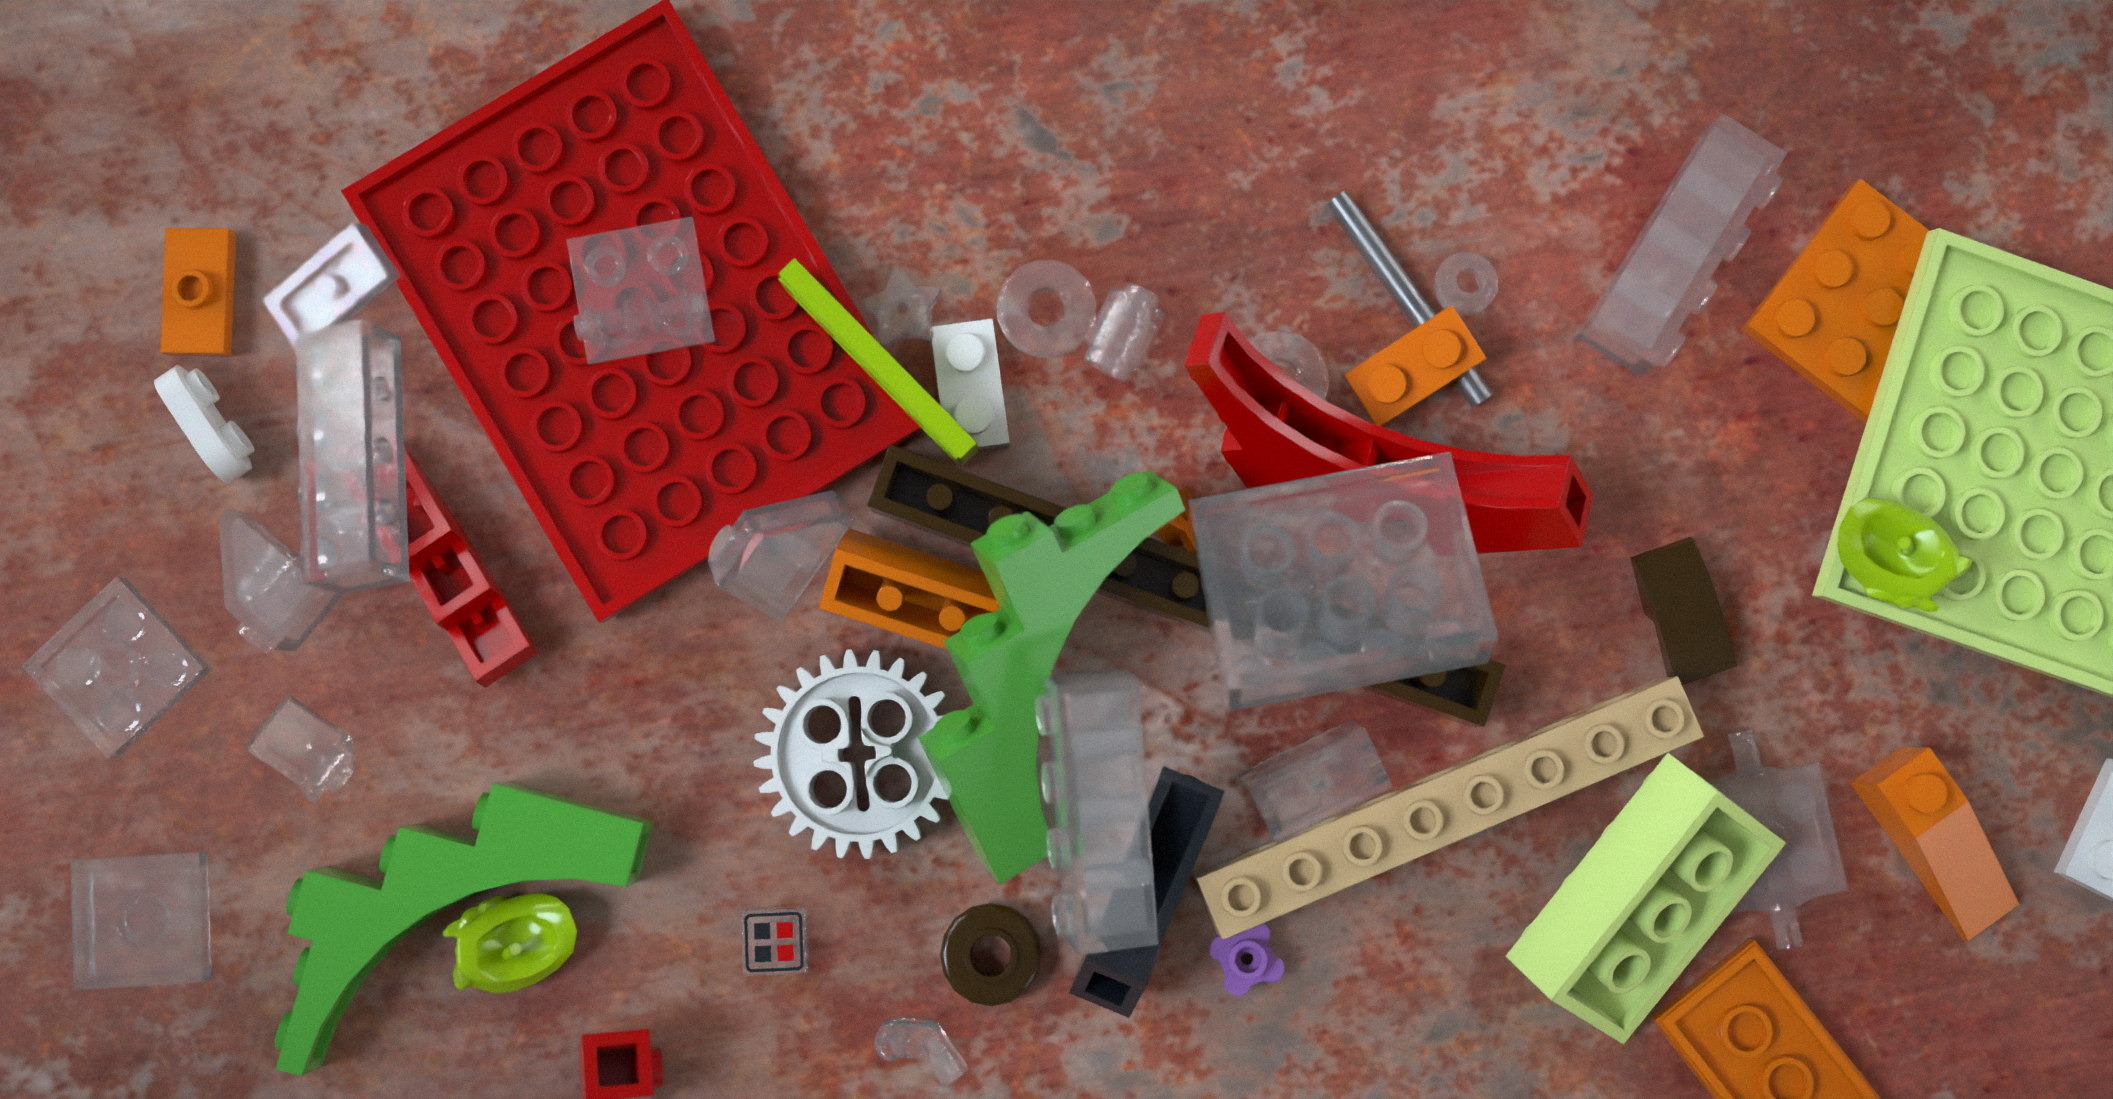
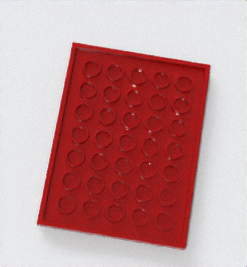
(654, 450)

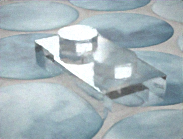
(332, 283)

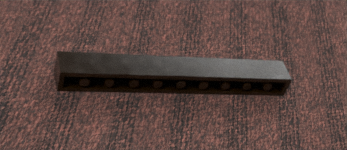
(1149, 577)

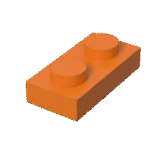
(1415, 366)

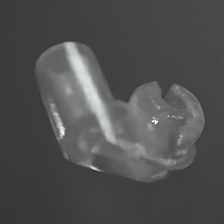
(921, 1040)

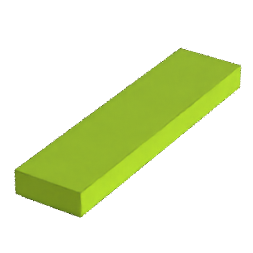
(877, 363)

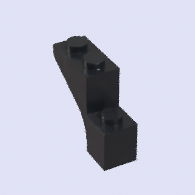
(1179, 822)

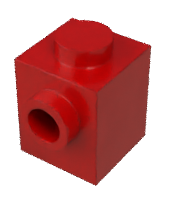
(619, 1065)

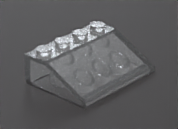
(1341, 581)

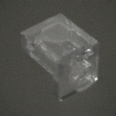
(304, 748)

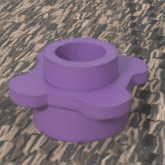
(1241, 976)

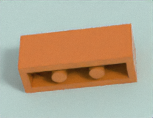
(904, 589)

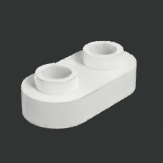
(218, 443)

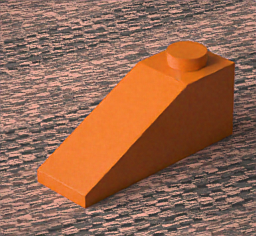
(1938, 837)

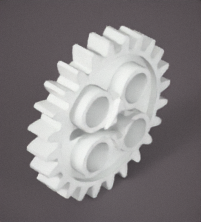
(799, 758)

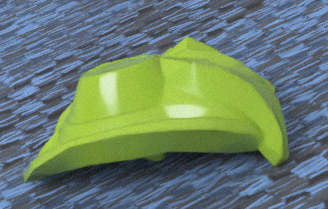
(1898, 553)
(511, 942)

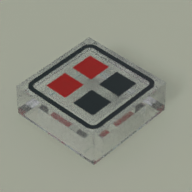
(775, 941)

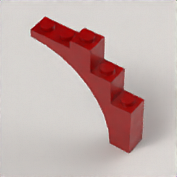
(1291, 434)

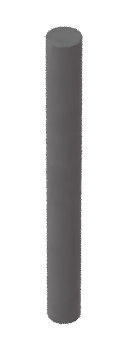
(1397, 282)

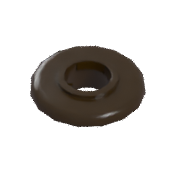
(982, 986)

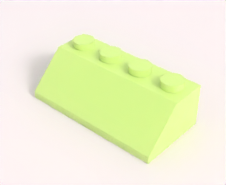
(1644, 900)

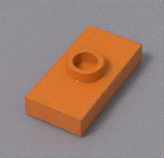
(198, 292)

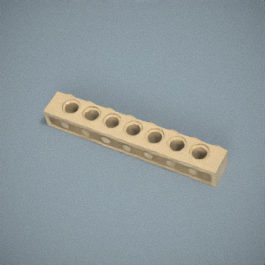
(1448, 805)

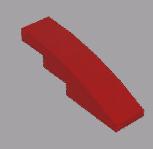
(459, 585)

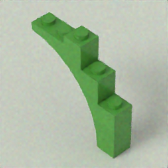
(1041, 586)
(361, 919)

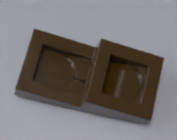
(1684, 610)

